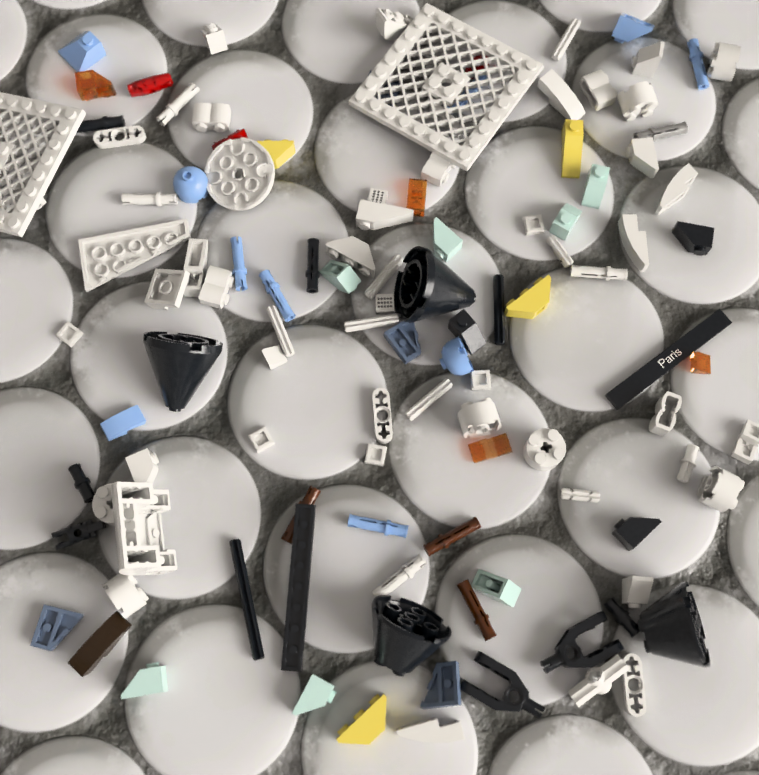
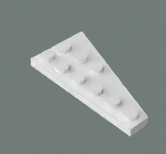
(118, 252)

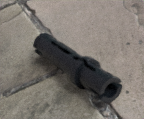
(102, 123)
(312, 266)

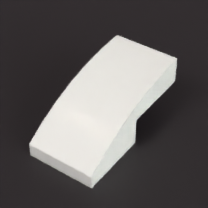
(747, 442)

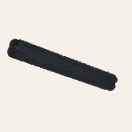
(499, 314)

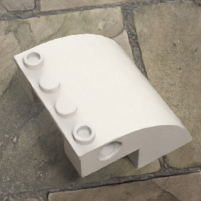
(139, 529)

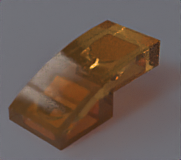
(417, 196)
(490, 448)

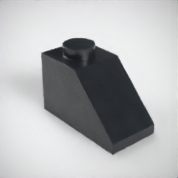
(694, 237)
(467, 330)
(634, 530)

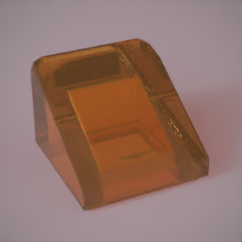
(700, 363)

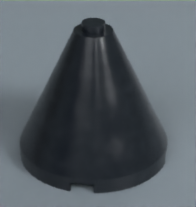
(428, 287)
(180, 364)

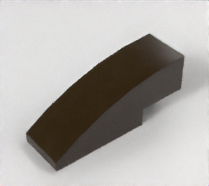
(99, 644)

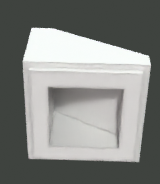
(274, 356)

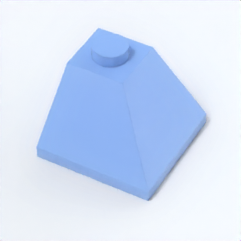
(630, 28)
(83, 51)

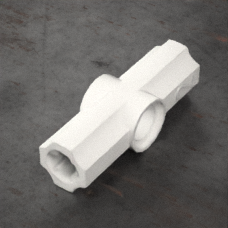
(598, 680)

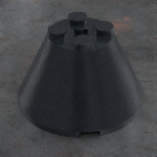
(675, 628)
(405, 633)

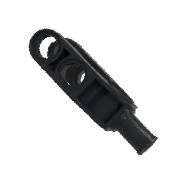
(579, 661)
(515, 683)

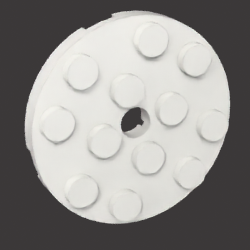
(257, 174)

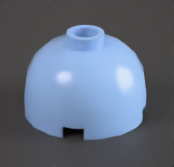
(190, 184)
(456, 358)

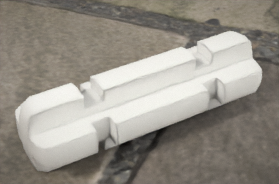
(559, 251)
(580, 495)

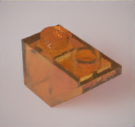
(93, 85)

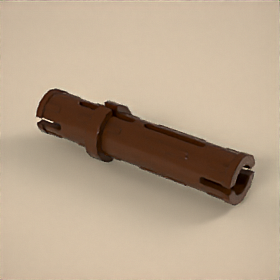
(310, 498)
(452, 536)
(476, 609)

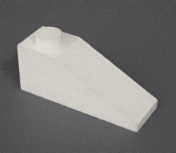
(378, 215)

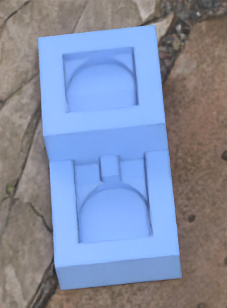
(122, 422)

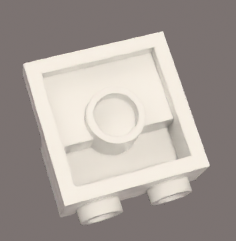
(166, 288)

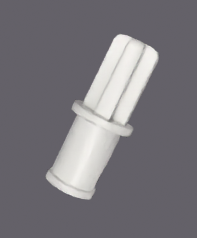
(688, 463)

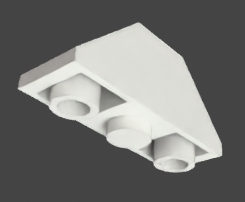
(391, 23)
(214, 38)
(354, 253)

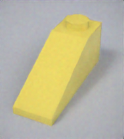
(571, 148)

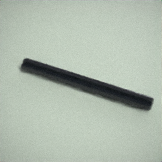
(246, 599)

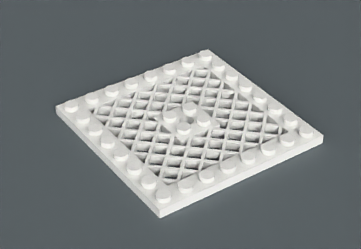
(430, 21)
(65, 122)

